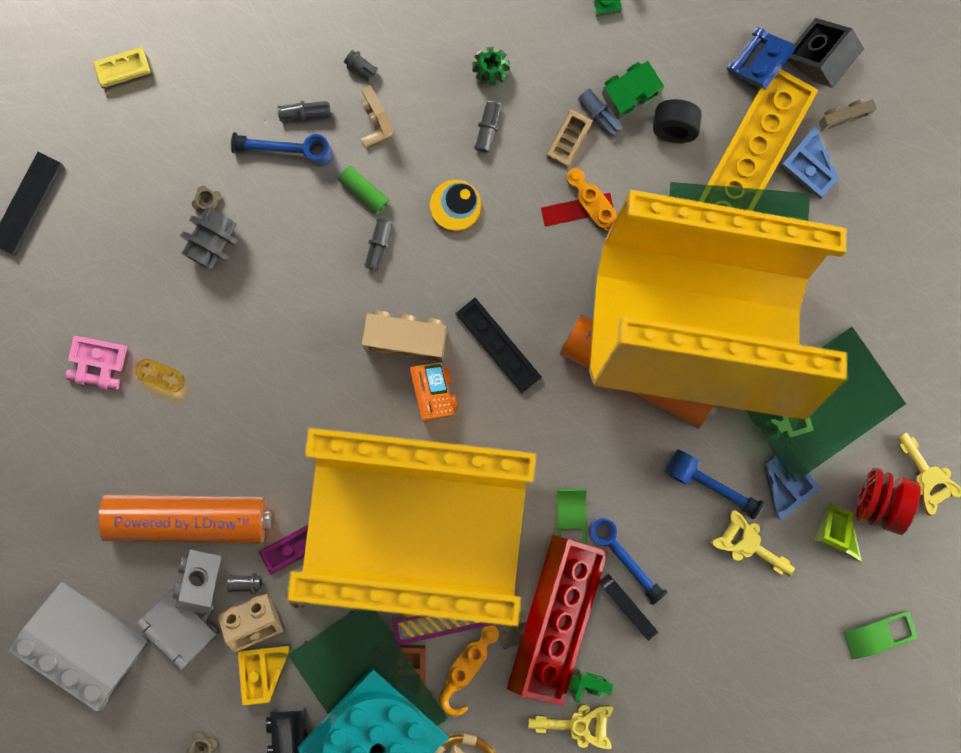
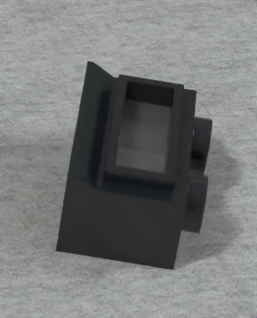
(286, 730)

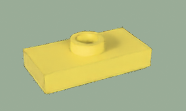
(121, 67)

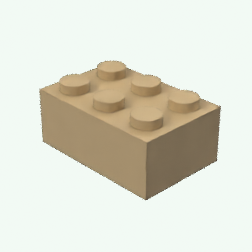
(404, 336)

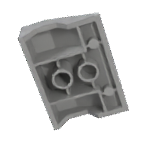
(78, 646)

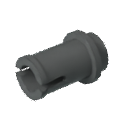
(359, 65)
(244, 583)

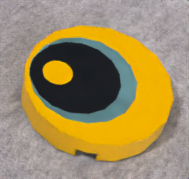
(455, 205)

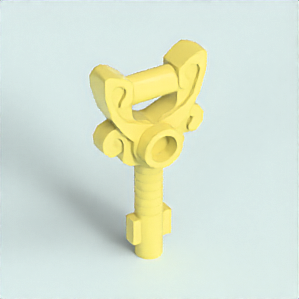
(929, 477)
(749, 544)
(578, 725)

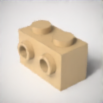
(250, 623)

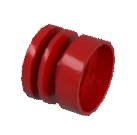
(888, 501)

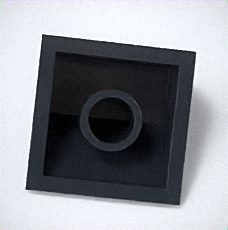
(826, 51)

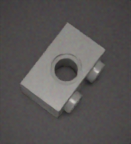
(206, 568)

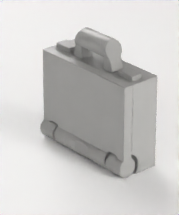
(177, 631)

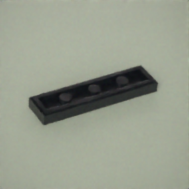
(27, 201)
(498, 345)

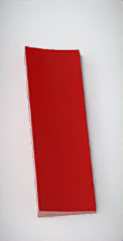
(557, 620)

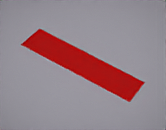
(566, 212)

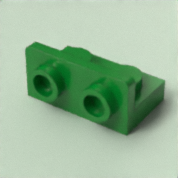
(593, 683)

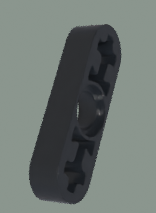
(628, 607)

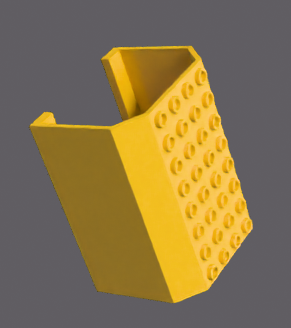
(710, 305)
(413, 527)

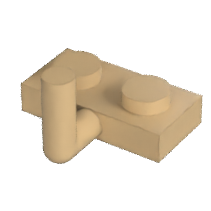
(377, 116)

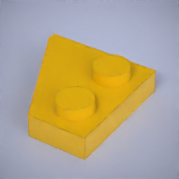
(260, 672)

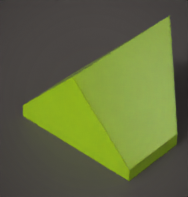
(838, 532)

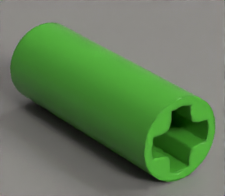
(363, 189)

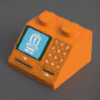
(432, 391)

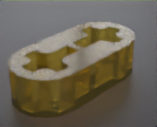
(162, 370)

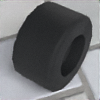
(677, 121)

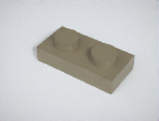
(856, 110)

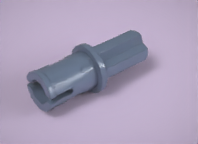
(600, 112)

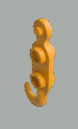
(592, 200)
(466, 667)

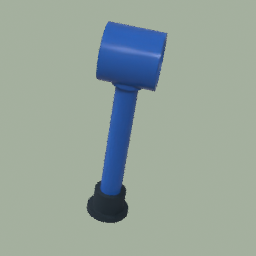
(241, 143)
(684, 468)
(653, 590)

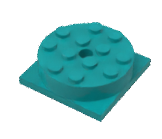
(374, 715)

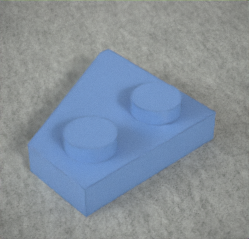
(812, 165)
(785, 492)

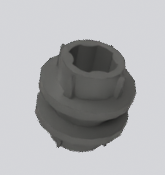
(209, 238)

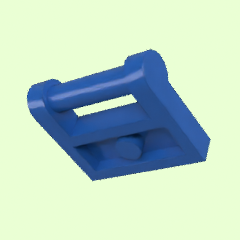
(766, 63)

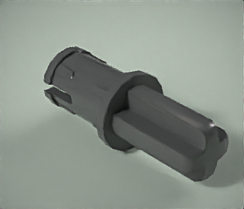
(303, 110)
(488, 126)
(378, 244)

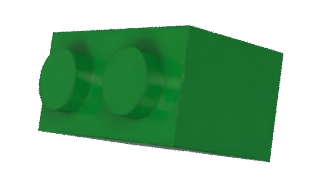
(636, 85)

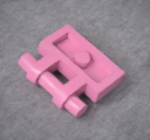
(97, 354)

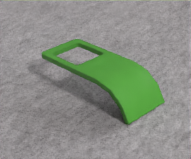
(571, 510)
(877, 637)

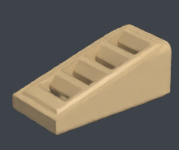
(579, 118)

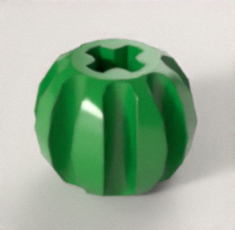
(484, 61)

